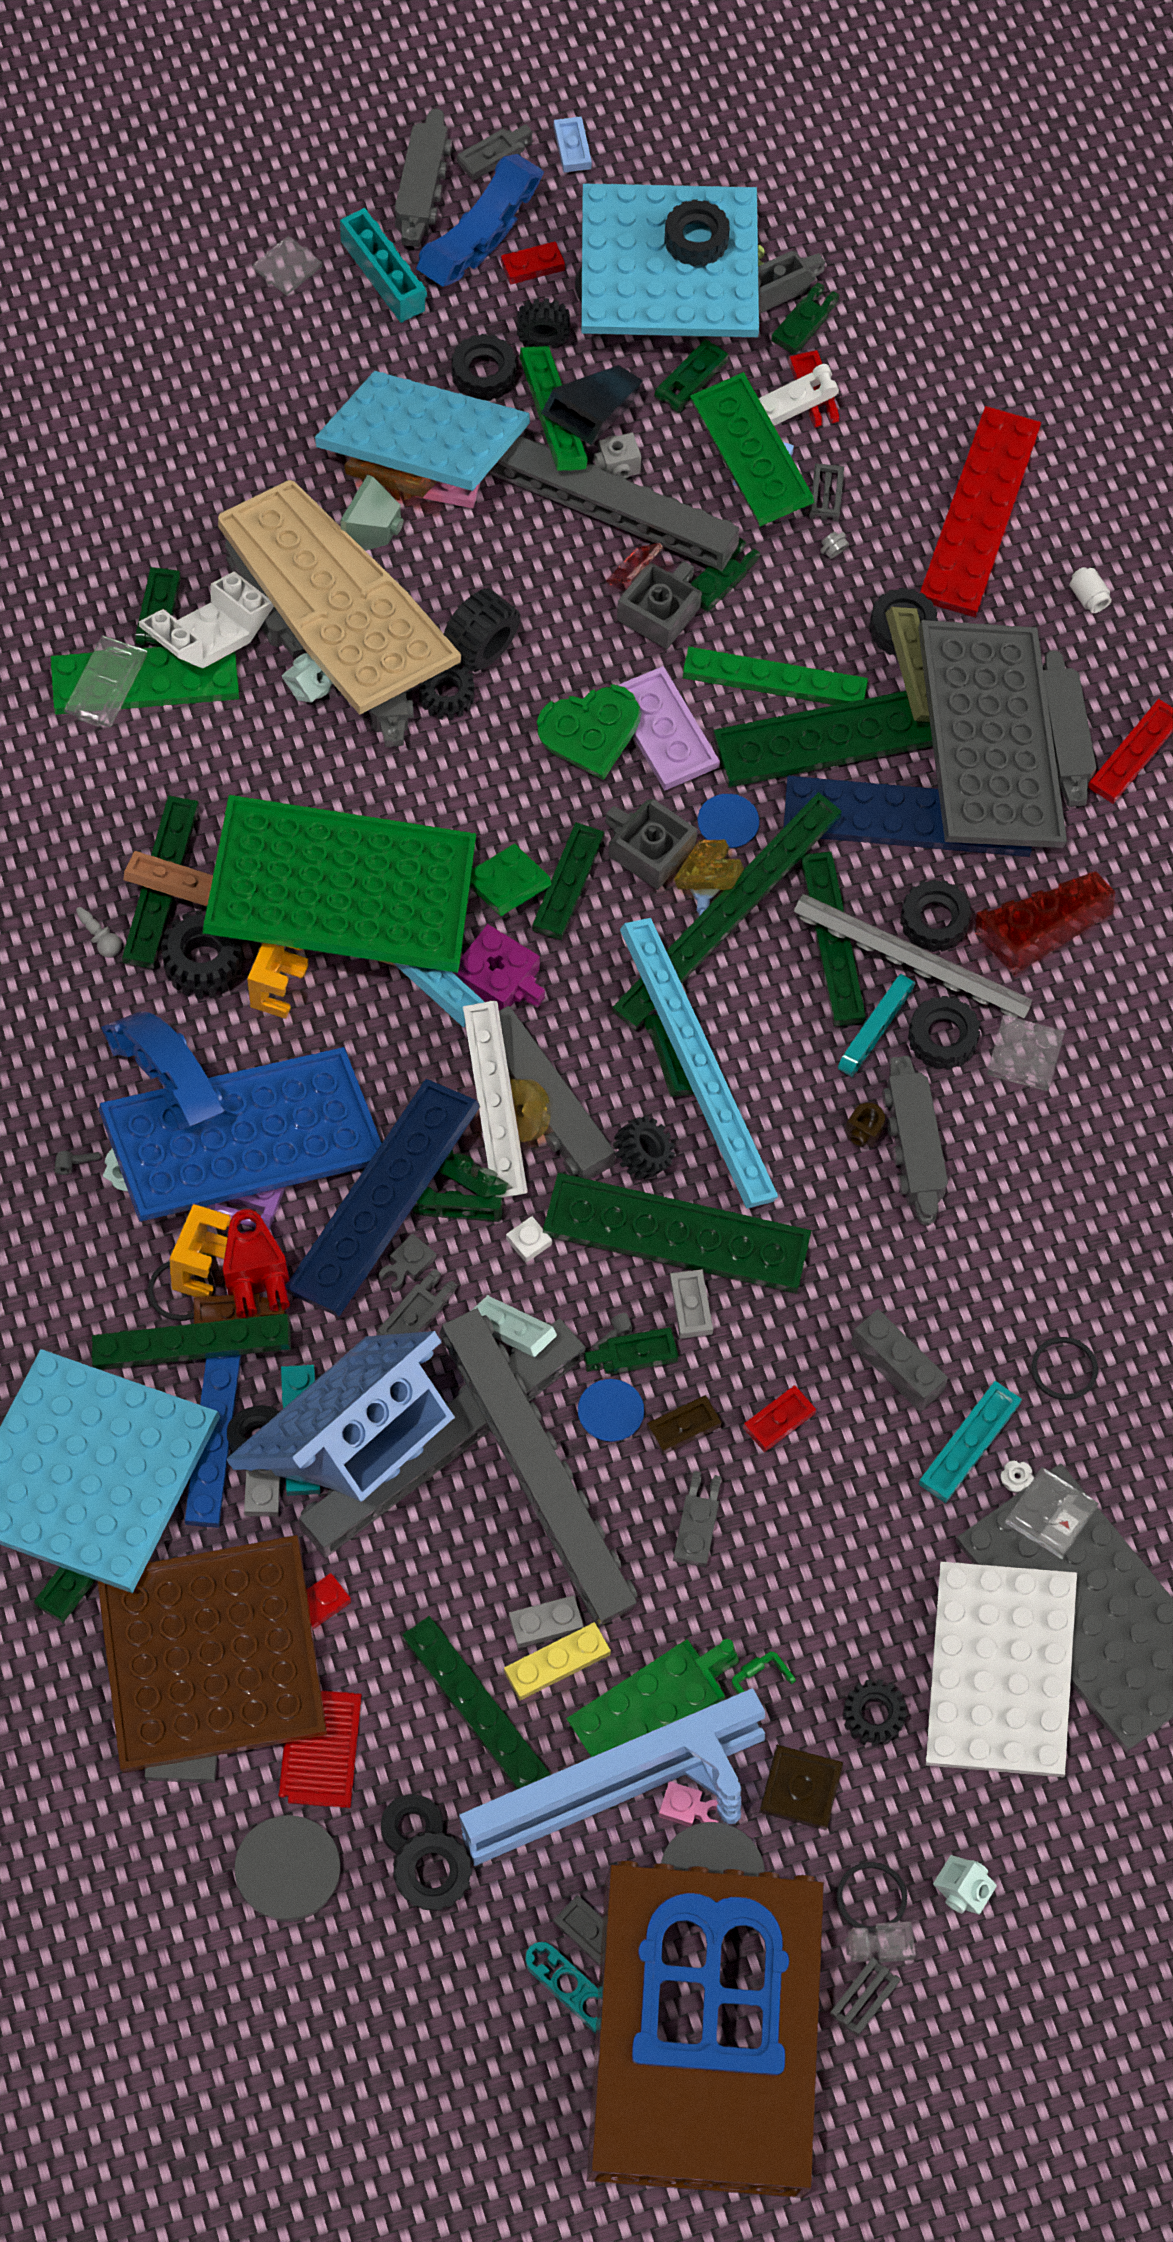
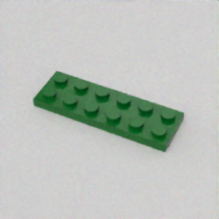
(752, 449)
(160, 681)

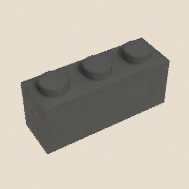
(899, 1360)

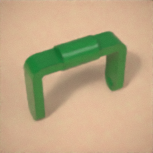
(757, 1665)

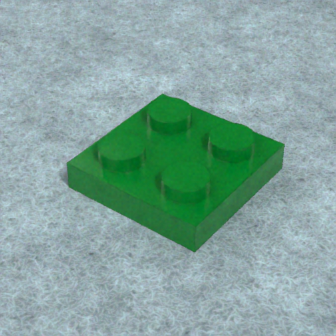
(508, 879)

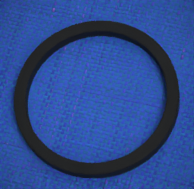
(159, 1270)
(1082, 1346)
(875, 1865)

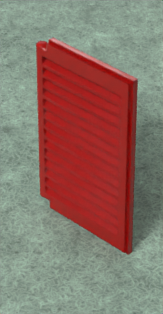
(322, 1767)

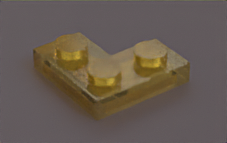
(707, 867)

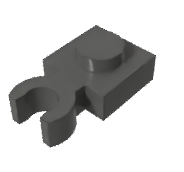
(409, 1259)

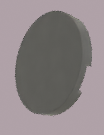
(714, 1847)
(287, 1868)

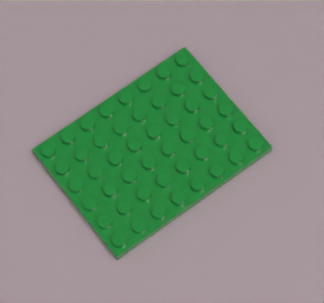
(341, 883)

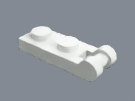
(800, 395)

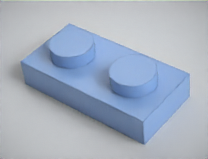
(572, 144)

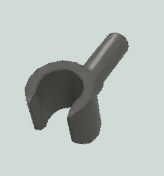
(65, 1161)
(622, 1327)

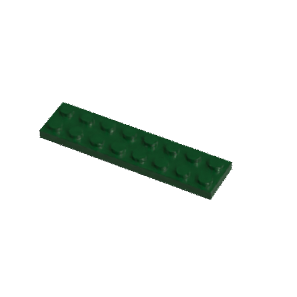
(819, 739)
(677, 1232)

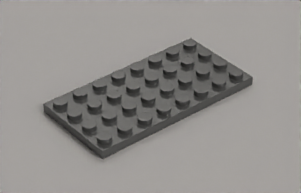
(991, 734)
(1119, 1618)

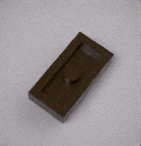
(683, 1425)

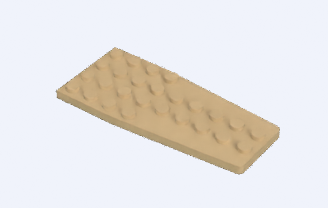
(336, 597)

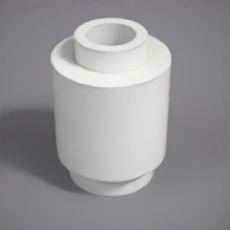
(1090, 589)

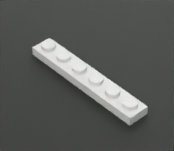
(495, 1095)

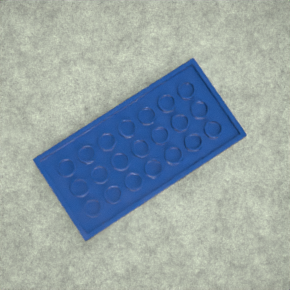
(276, 1131)

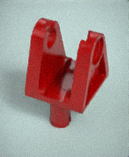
(254, 1265)

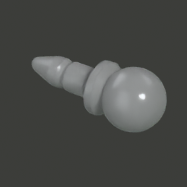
(108, 943)

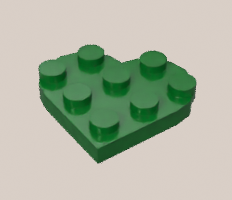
(590, 729)

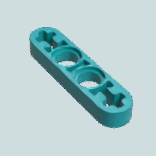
(876, 1025)
(573, 2001)

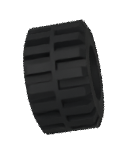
(482, 628)
(195, 976)

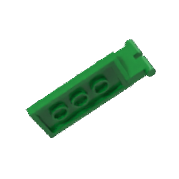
(654, 1696)

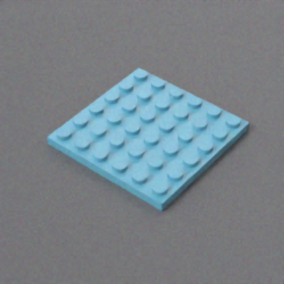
(639, 287)
(94, 1468)

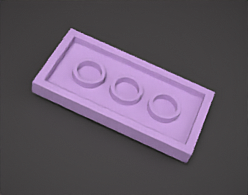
(669, 731)

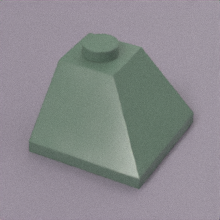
(372, 516)

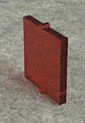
(634, 564)

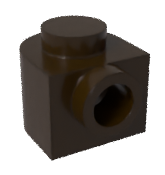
(865, 1124)

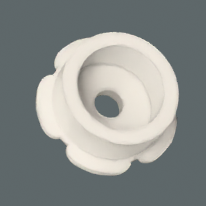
(1012, 1483)

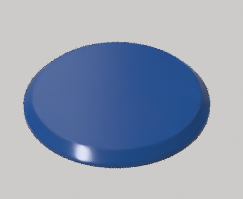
(728, 819)
(611, 1410)

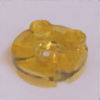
(535, 1111)

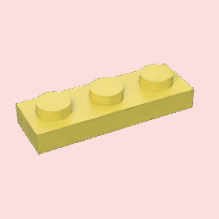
(557, 1661)

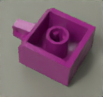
(501, 970)

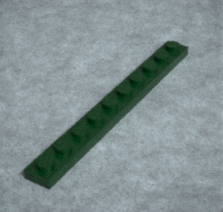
(735, 903)

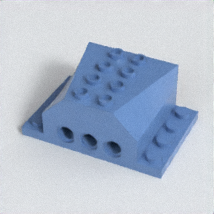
(355, 1419)

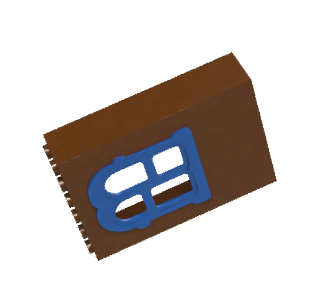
(704, 2109)

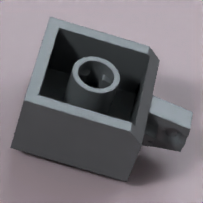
(660, 603)
(650, 841)

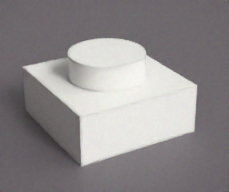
(528, 1239)

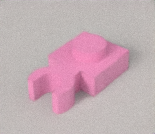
(683, 1804)

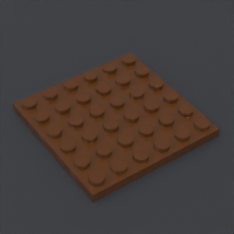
(212, 1655)

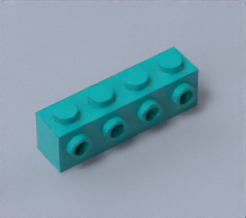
(383, 265)

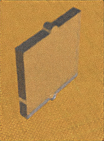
(287, 265)

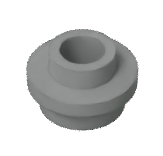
(834, 544)

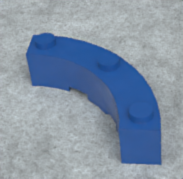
(484, 224)
(166, 1056)

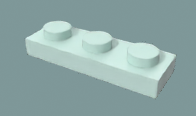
(516, 1326)

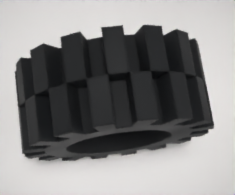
(543, 323)
(452, 704)
(632, 1153)
(880, 1693)

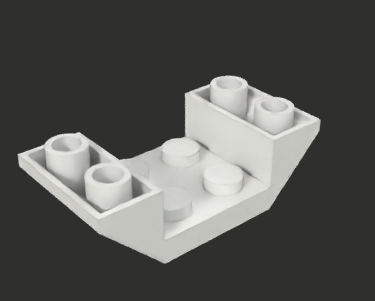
(216, 628)

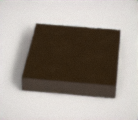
(801, 1787)

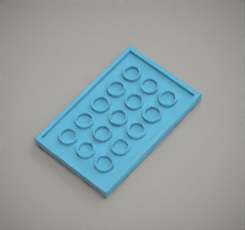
(423, 430)

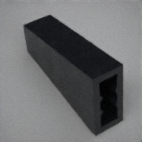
(592, 402)

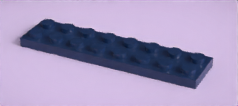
(884, 815)
(382, 1197)

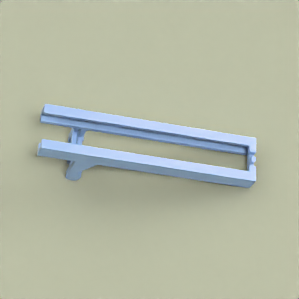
(687, 1747)

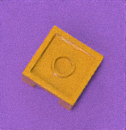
(266, 978)
(189, 1249)

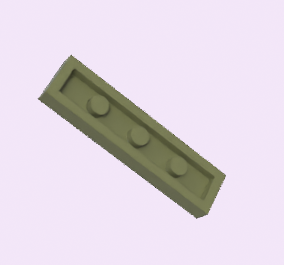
(905, 636)

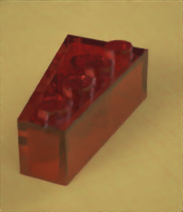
(1045, 921)

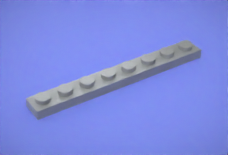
(901, 951)

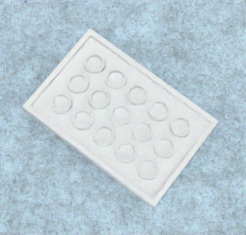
(1002, 1669)

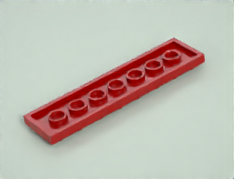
(980, 511)

